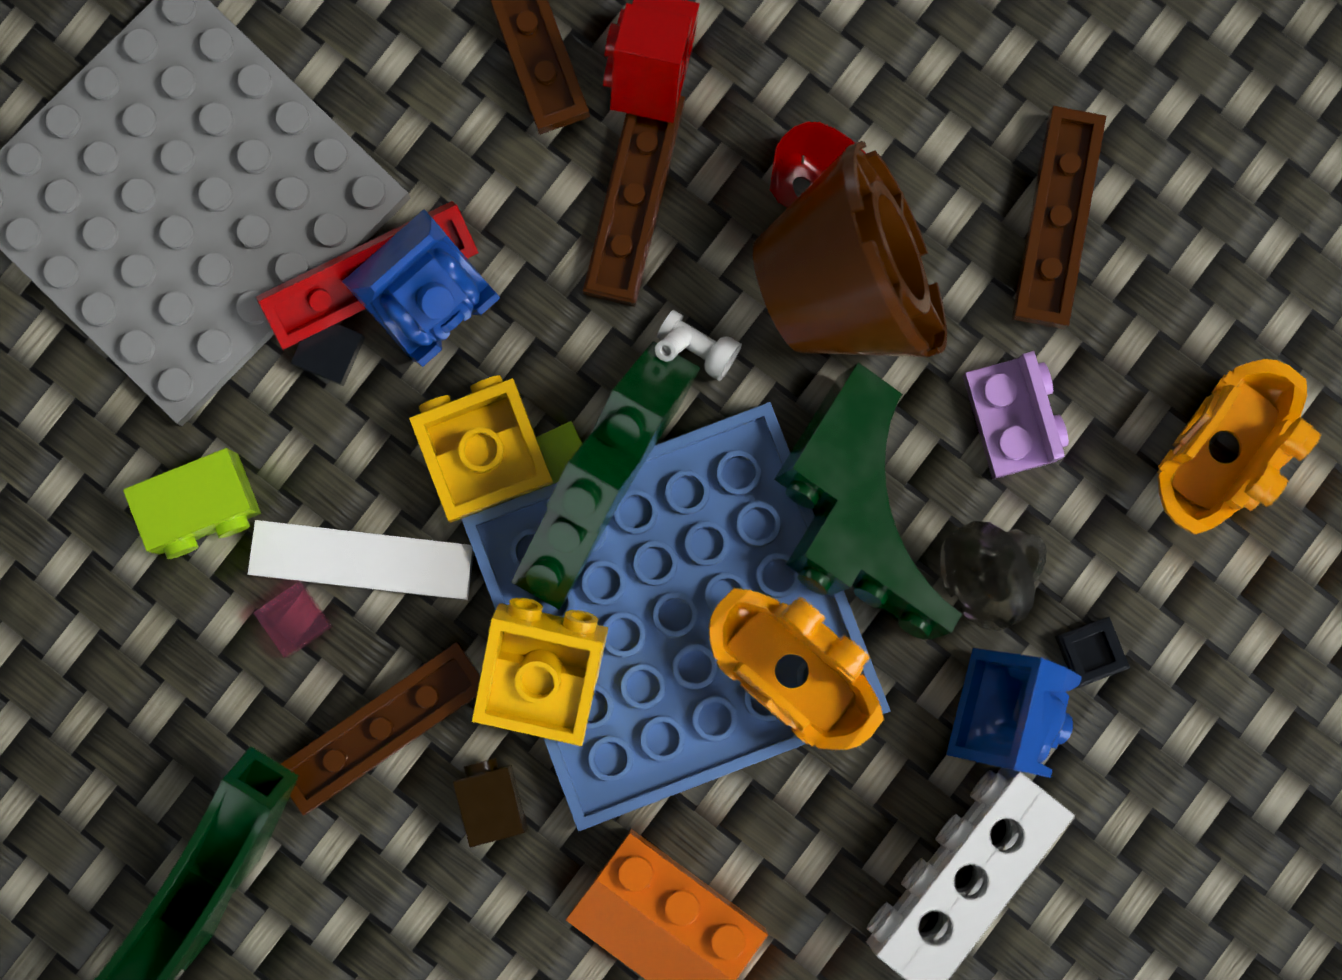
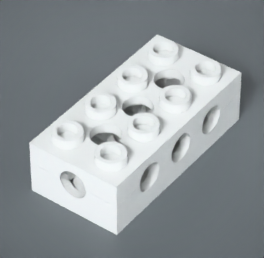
(998, 871)

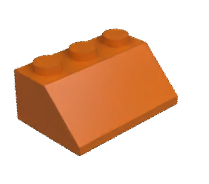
(664, 918)

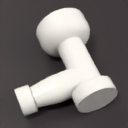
(678, 335)

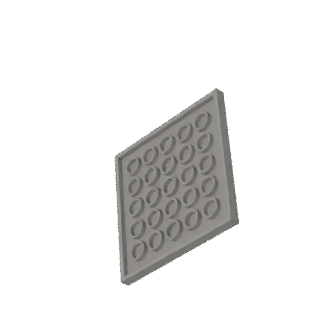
(180, 192)

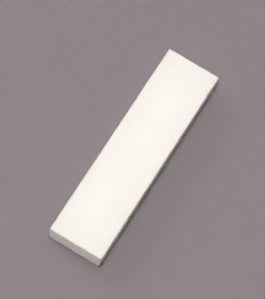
(361, 560)

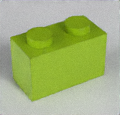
(192, 504)

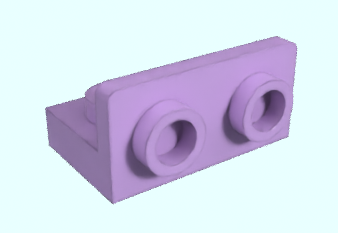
(1016, 415)

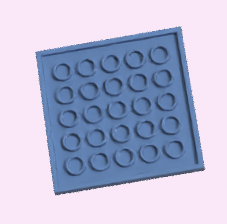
(680, 540)

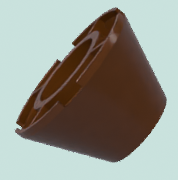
(849, 268)

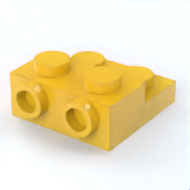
(480, 448)
(540, 671)

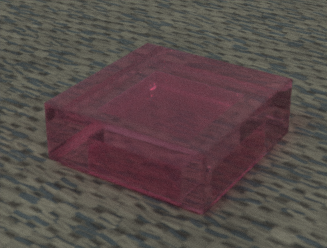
(293, 619)

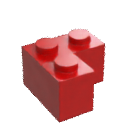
(650, 56)

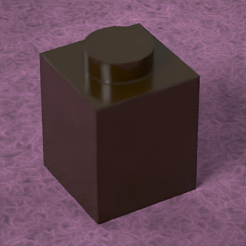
(489, 803)

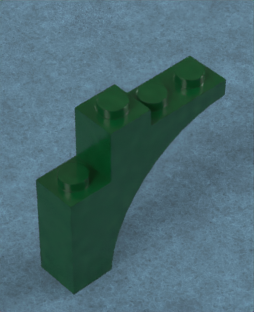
(602, 474)
(854, 535)
(207, 872)

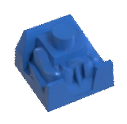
(420, 288)
(1012, 711)

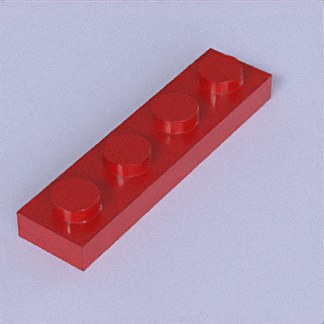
(319, 296)

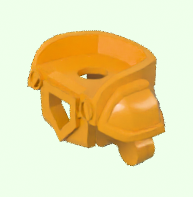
(1263, 411)
(834, 703)

